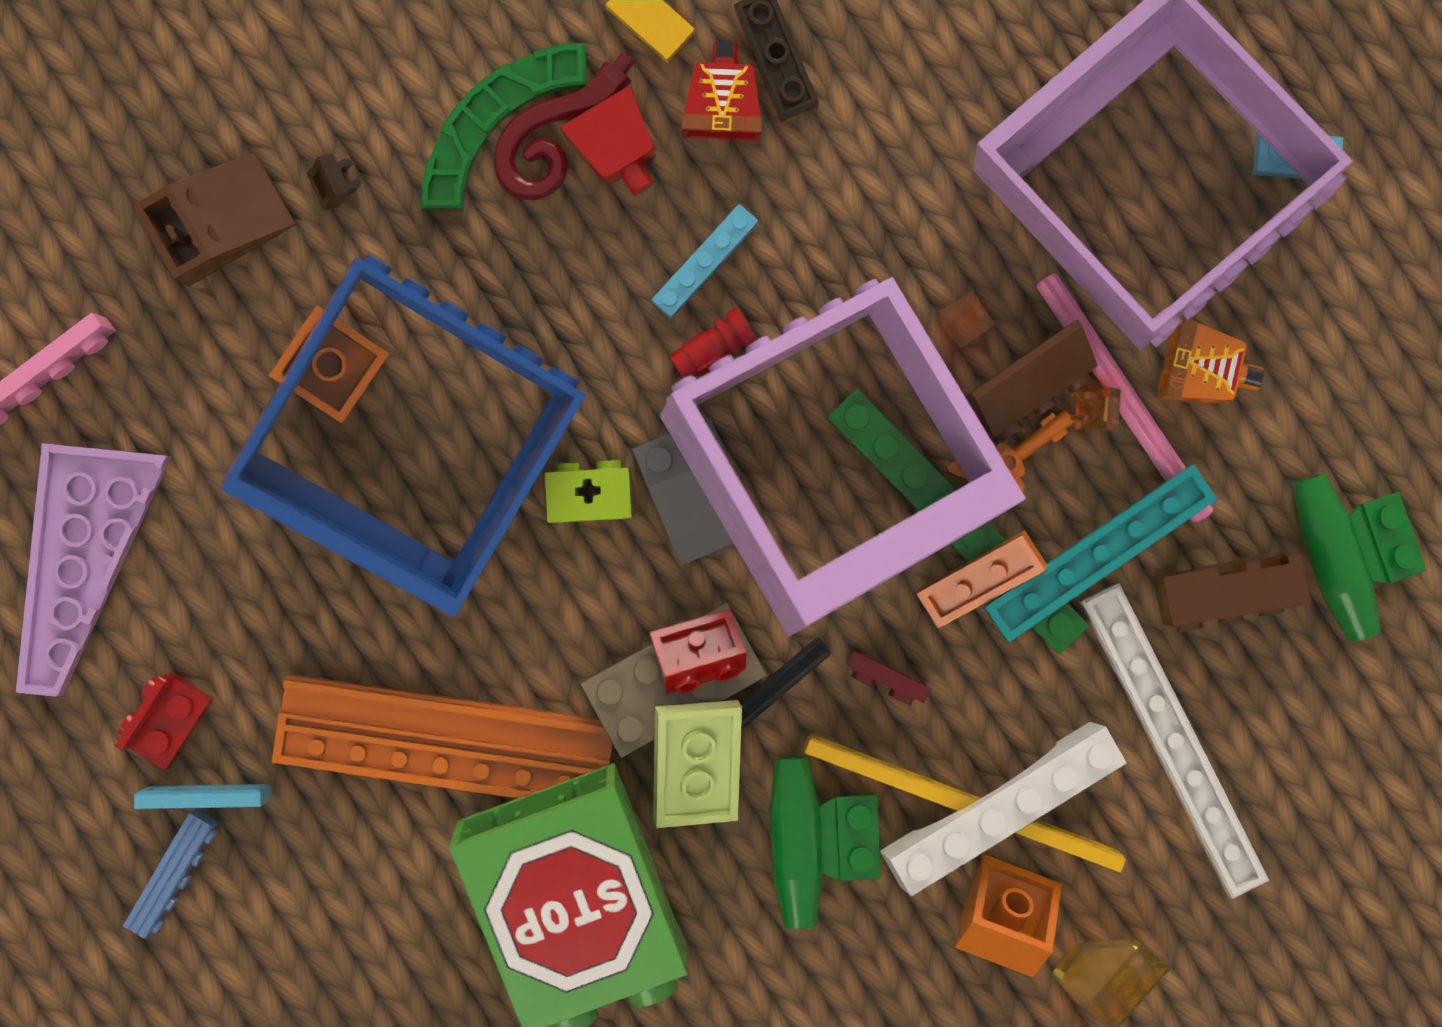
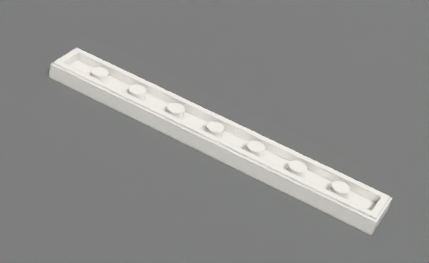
(1174, 740)

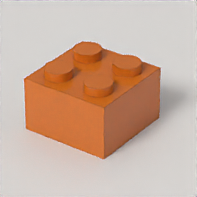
(338, 369)

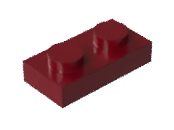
(902, 686)

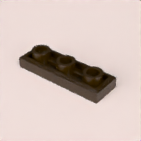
(783, 77)

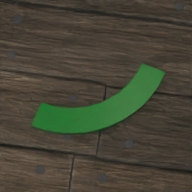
(485, 108)

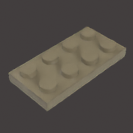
(630, 690)

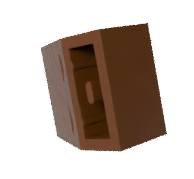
(213, 217)

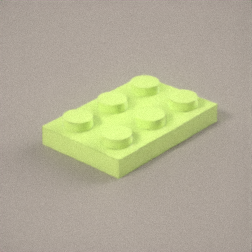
(696, 763)

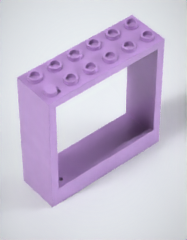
(1099, 78)
(896, 549)

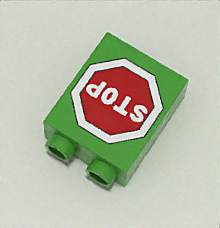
(570, 901)

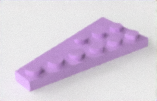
(80, 537)

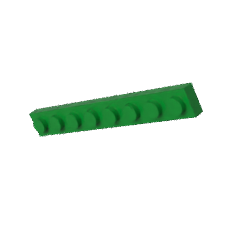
(923, 486)

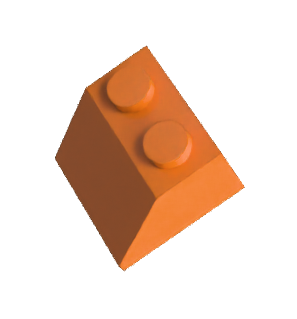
(1009, 916)

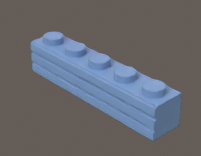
(172, 874)

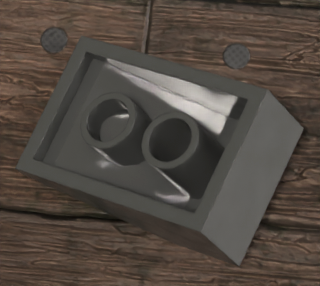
(680, 499)

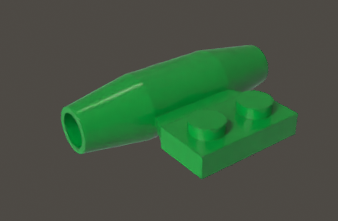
(1355, 551)
(817, 840)

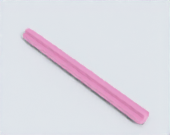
(1111, 376)

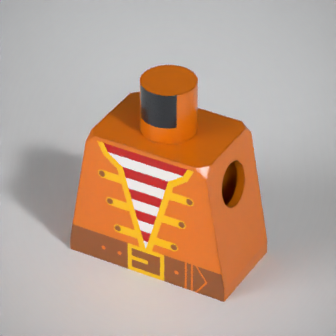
(1205, 366)

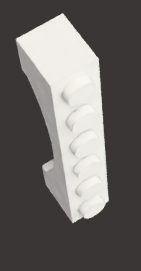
(949, 843)

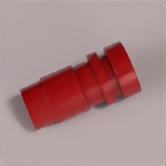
(714, 344)

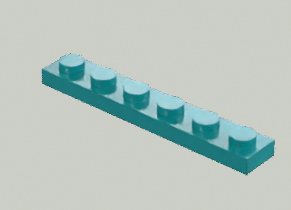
(1101, 552)

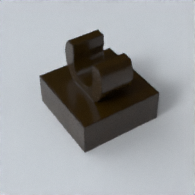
(329, 181)

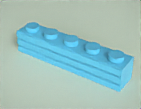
(705, 261)

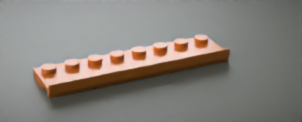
(433, 738)

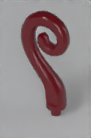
(603, 85)

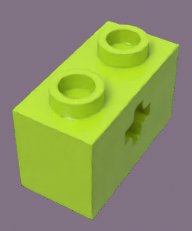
(566, 504)

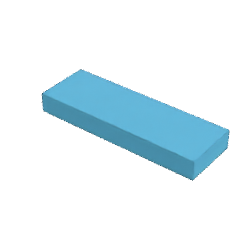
(202, 796)

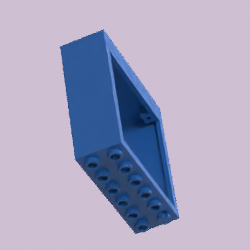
(362, 536)

